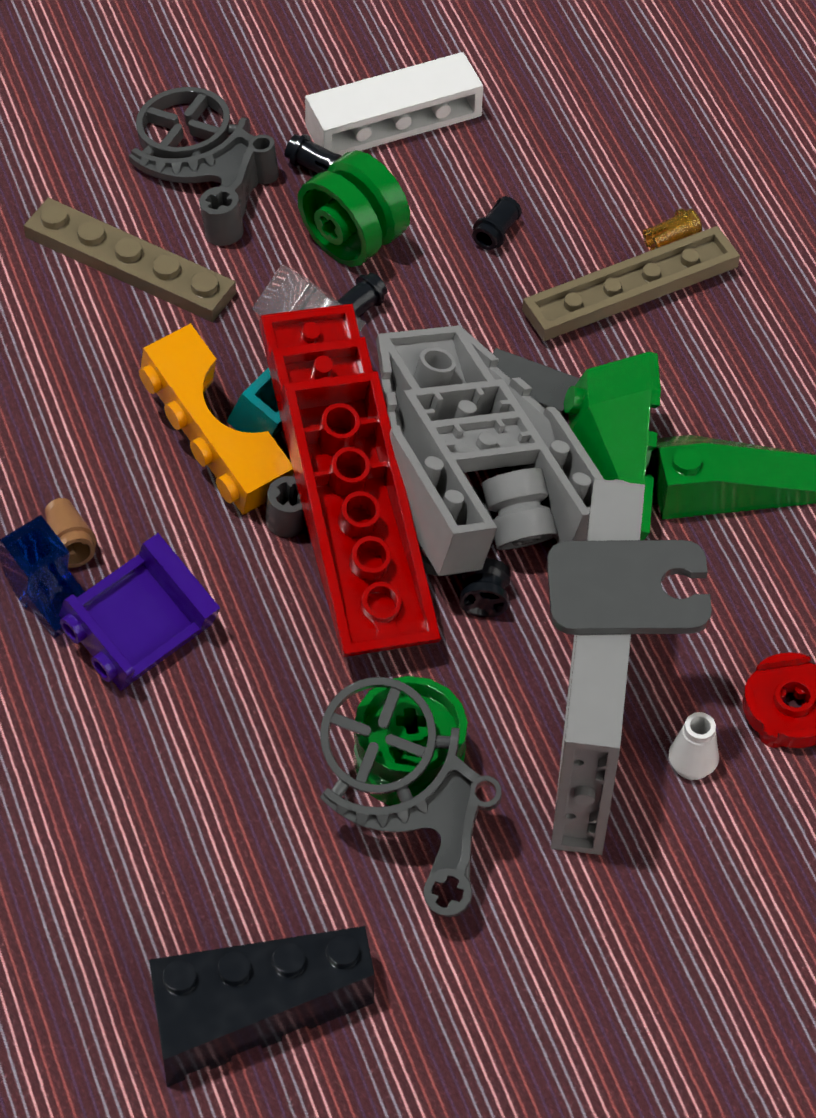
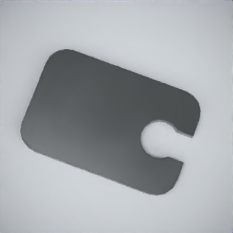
(619, 587)

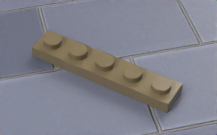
(130, 259)
(630, 283)

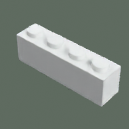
(394, 105)

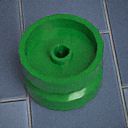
(354, 208)
(410, 724)

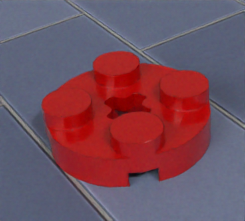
(765, 697)

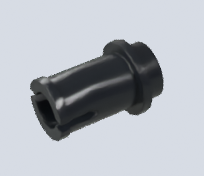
(308, 154)
(491, 230)
(366, 293)

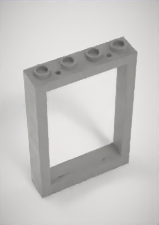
(595, 694)

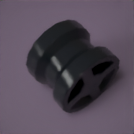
(485, 590)

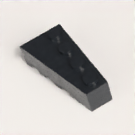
(255, 994)

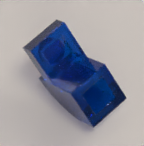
(38, 571)

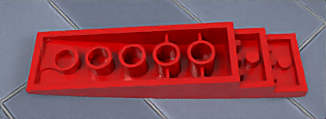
(349, 480)

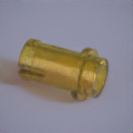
(673, 229)

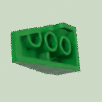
(612, 420)
(725, 476)

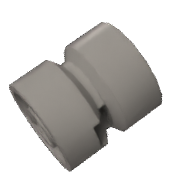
(521, 516)

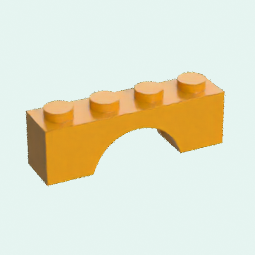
(243, 462)

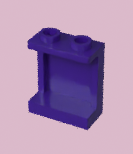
(139, 614)

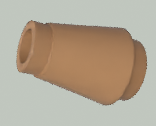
(71, 531)

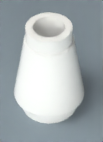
(695, 748)

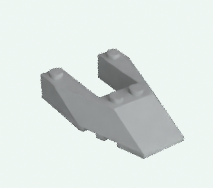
(462, 415)

